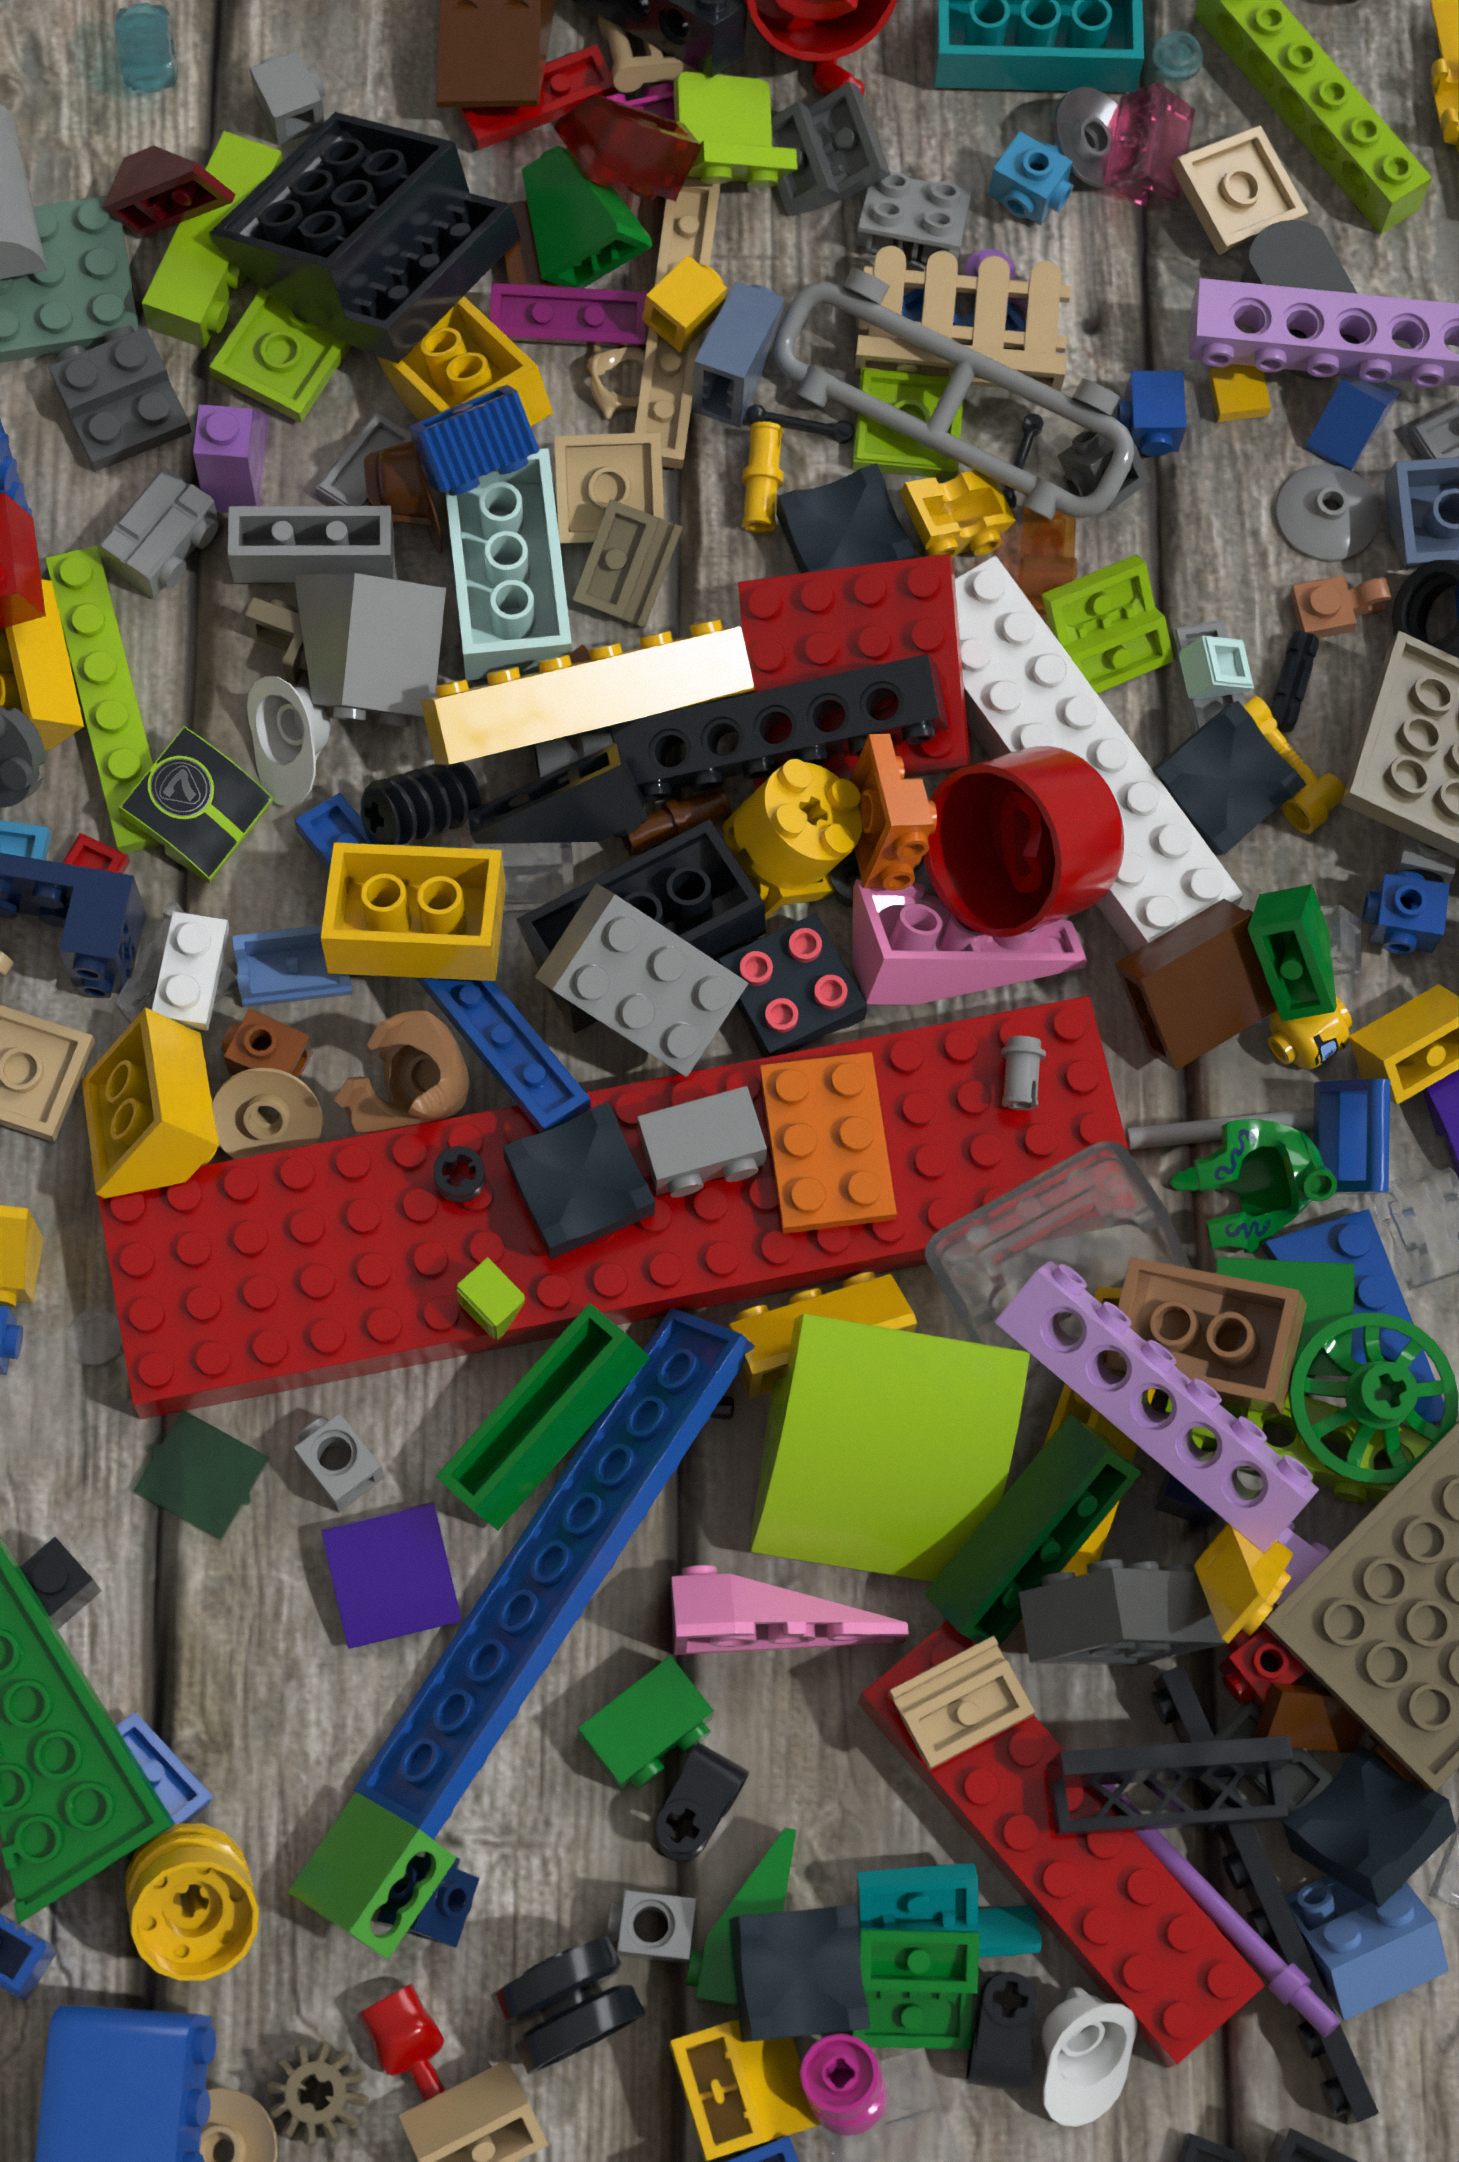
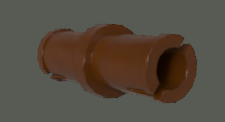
(677, 818)

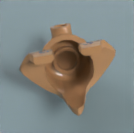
(421, 1073)

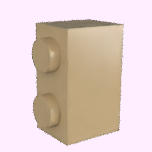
(476, 2121)

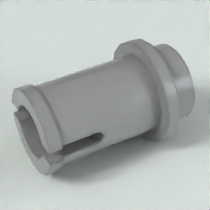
(1022, 1072)

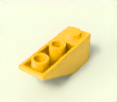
(1241, 1580)

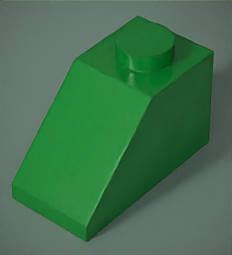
(1294, 951)

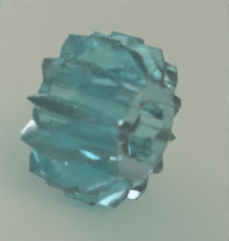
(146, 47)

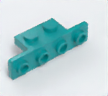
(944, 1900)

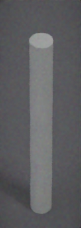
(1208, 1130)

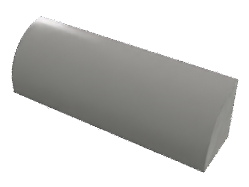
(19, 233)

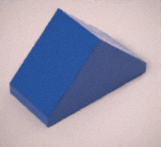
(1351, 420)

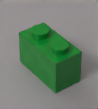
(646, 1725)

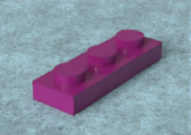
(569, 315)

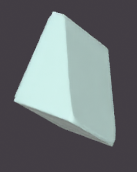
(1215, 667)

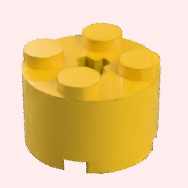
(799, 824)

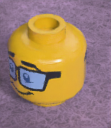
(1310, 1039)

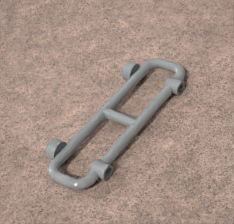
(1088, 407)

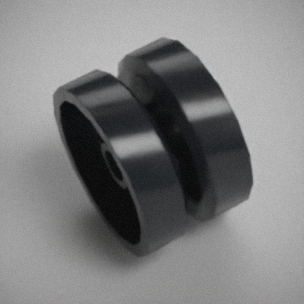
(564, 1998)

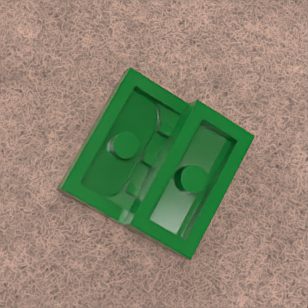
(918, 1987)

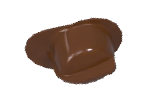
(398, 481)

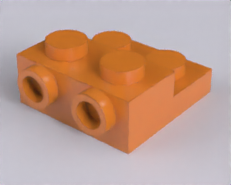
(893, 817)

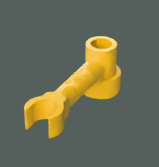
(1312, 803)

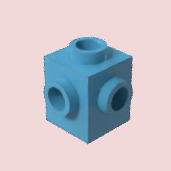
(1031, 179)

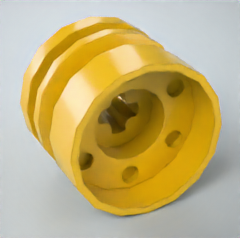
(197, 1931)

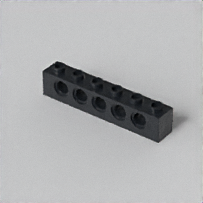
(753, 715)

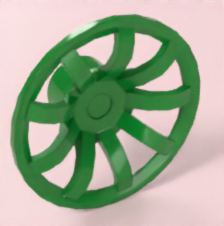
(1376, 1396)

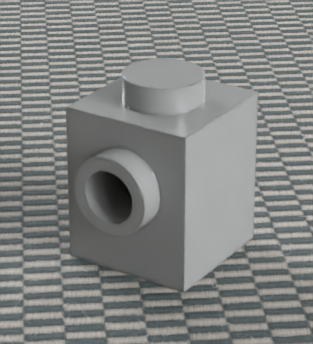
(288, 96)

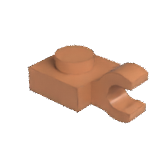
(1330, 608)

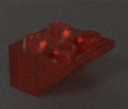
(629, 147)

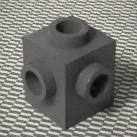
(1087, 462)

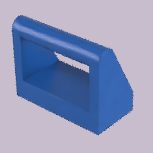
(1354, 1133)

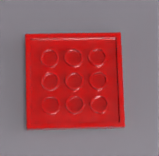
(856, 620)

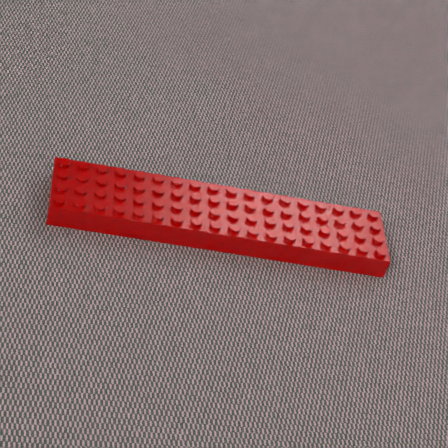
(352, 1258)

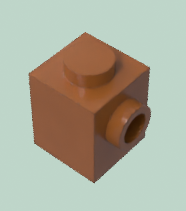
(265, 1044)

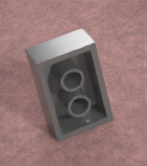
(1117, 1615)

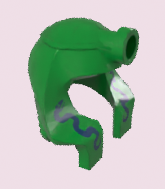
(1270, 1169)

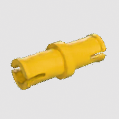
(762, 477)

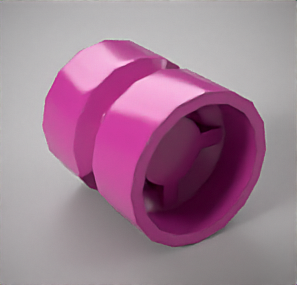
(844, 2084)

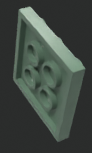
(80, 293)

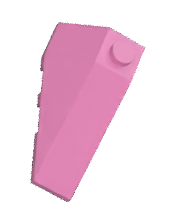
(919, 952)
(747, 1615)

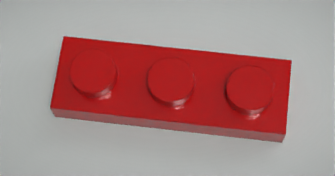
(564, 86)

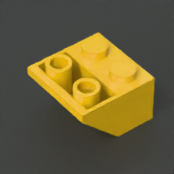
(740, 2089)

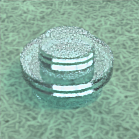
(1177, 56)

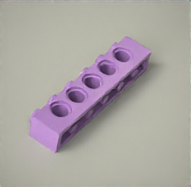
(1324, 318)
(1123, 1400)

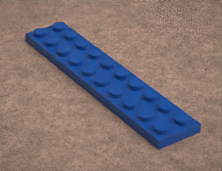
(552, 1572)

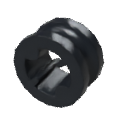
(449, 1160)

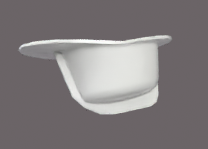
(286, 737)
(1086, 2056)

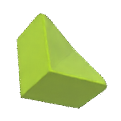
(490, 1298)

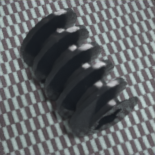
(419, 803)

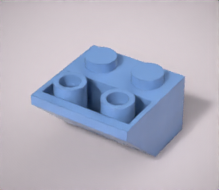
(1367, 1950)

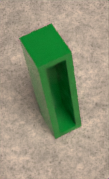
(543, 1417)

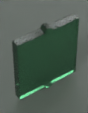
(201, 1475)

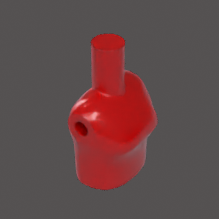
(405, 2039)

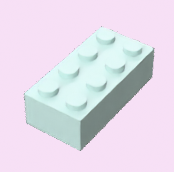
(509, 571)

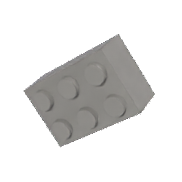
(641, 980)

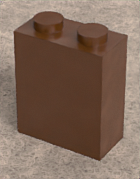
(1197, 984)

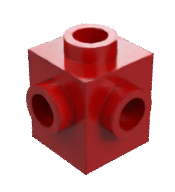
(1244, 1674)

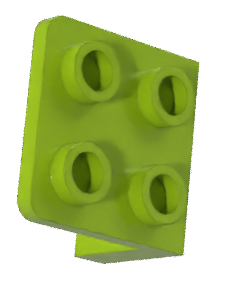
(734, 128)

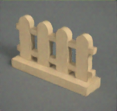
(988, 334)

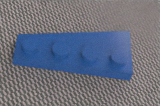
(1376, 1290)

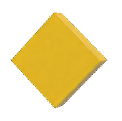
(1238, 392)

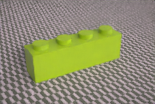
(194, 276)

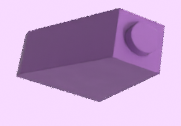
(230, 454)

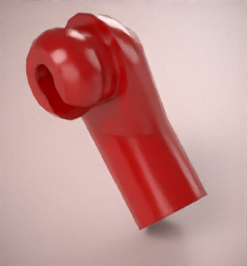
(830, 76)

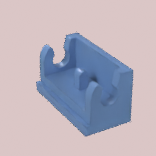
(285, 967)

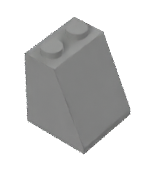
(370, 644)

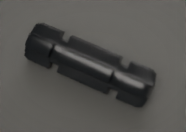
(1293, 679)

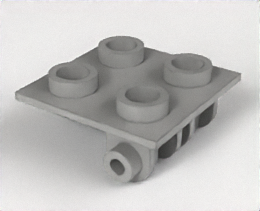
(914, 213)

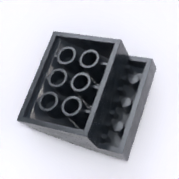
(368, 233)

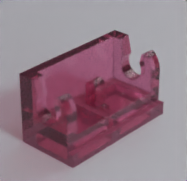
(1147, 139)

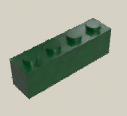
(1032, 1531)

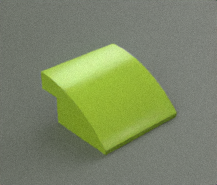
(884, 1447)

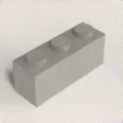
(285, 541)

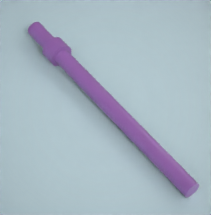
(1287, 1981)

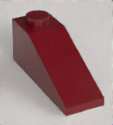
(162, 190)

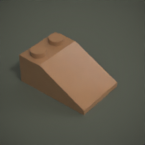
(1218, 1328)

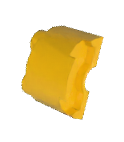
(958, 513)

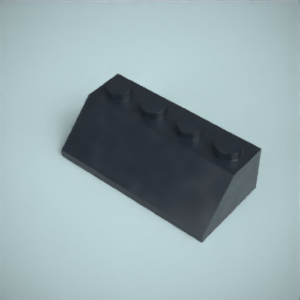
(682, 884)

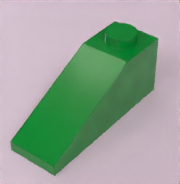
(762, 1893)

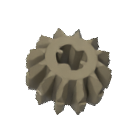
(326, 2075)

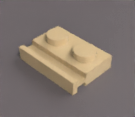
(961, 1703)

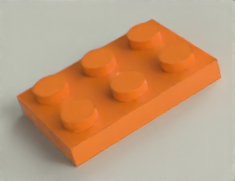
(827, 1142)

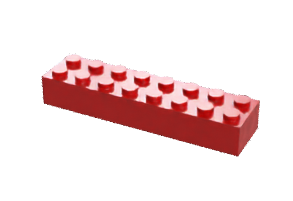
(1093, 1891)

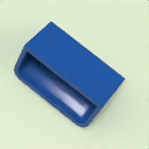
(124, 2085)

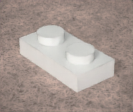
(191, 969)

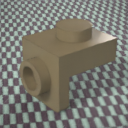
(280, 627)

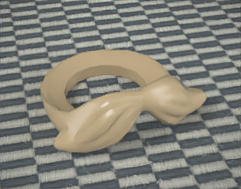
(607, 360)

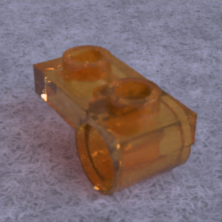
(1045, 555)

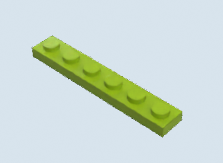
(103, 684)

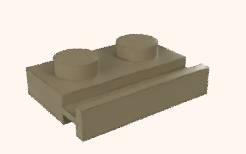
(627, 563)

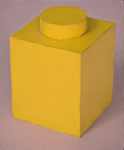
(684, 303)

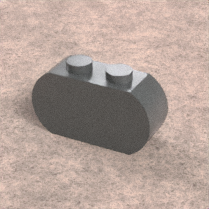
(1298, 257)

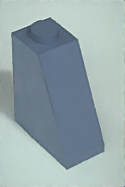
(736, 353)

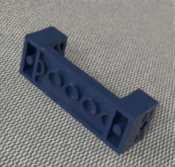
(95, 907)

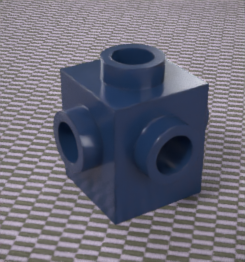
(446, 1909)

